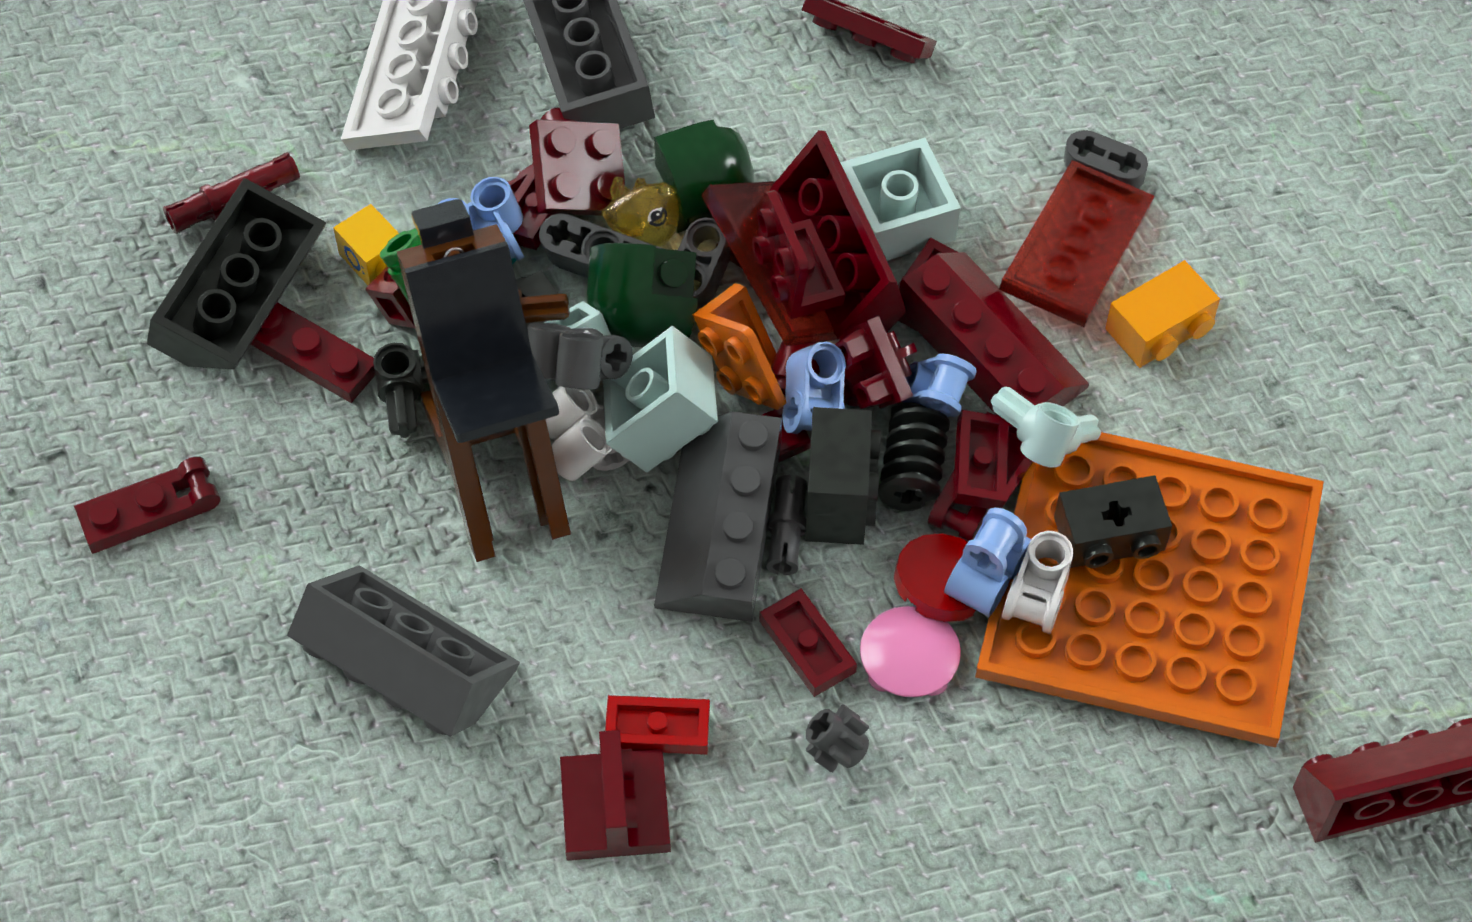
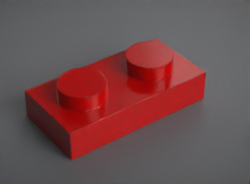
(660, 723)

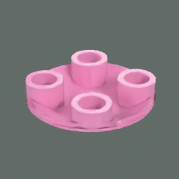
(909, 653)

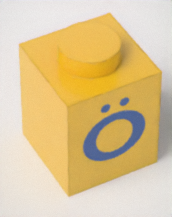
(362, 239)

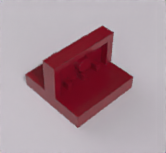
(614, 802)

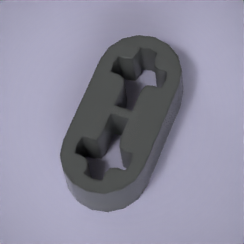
(1107, 156)

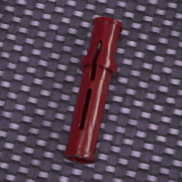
(212, 199)

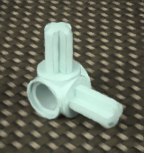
(1045, 428)

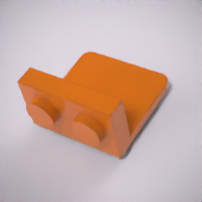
(740, 347)

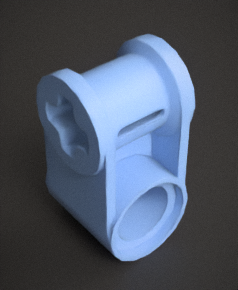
(940, 383)
(808, 389)

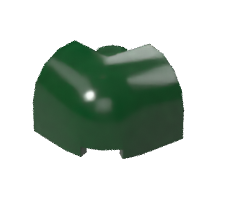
(699, 158)
(642, 290)

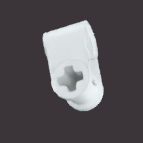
(1040, 588)

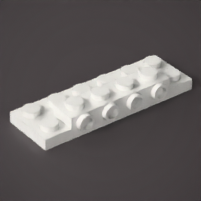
(409, 71)

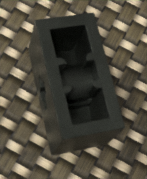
(1114, 521)

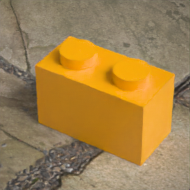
(1162, 314)

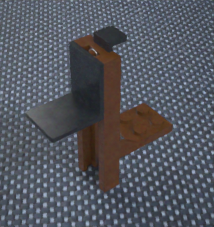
(478, 362)

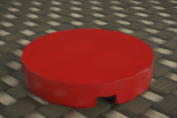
(923, 574)

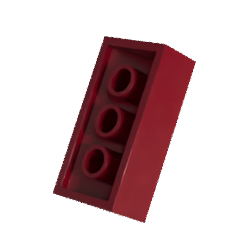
(820, 190)
(972, 319)
(1386, 782)

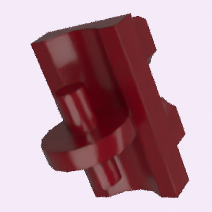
(881, 361)

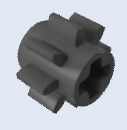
(837, 738)

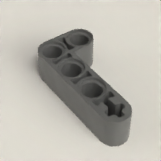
(584, 235)

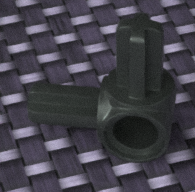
(402, 389)

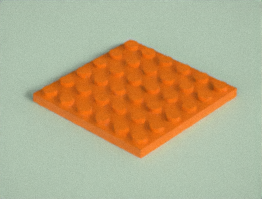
(1180, 635)

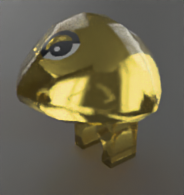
(644, 212)

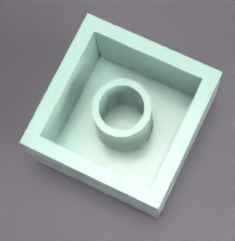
(904, 197)
(660, 400)

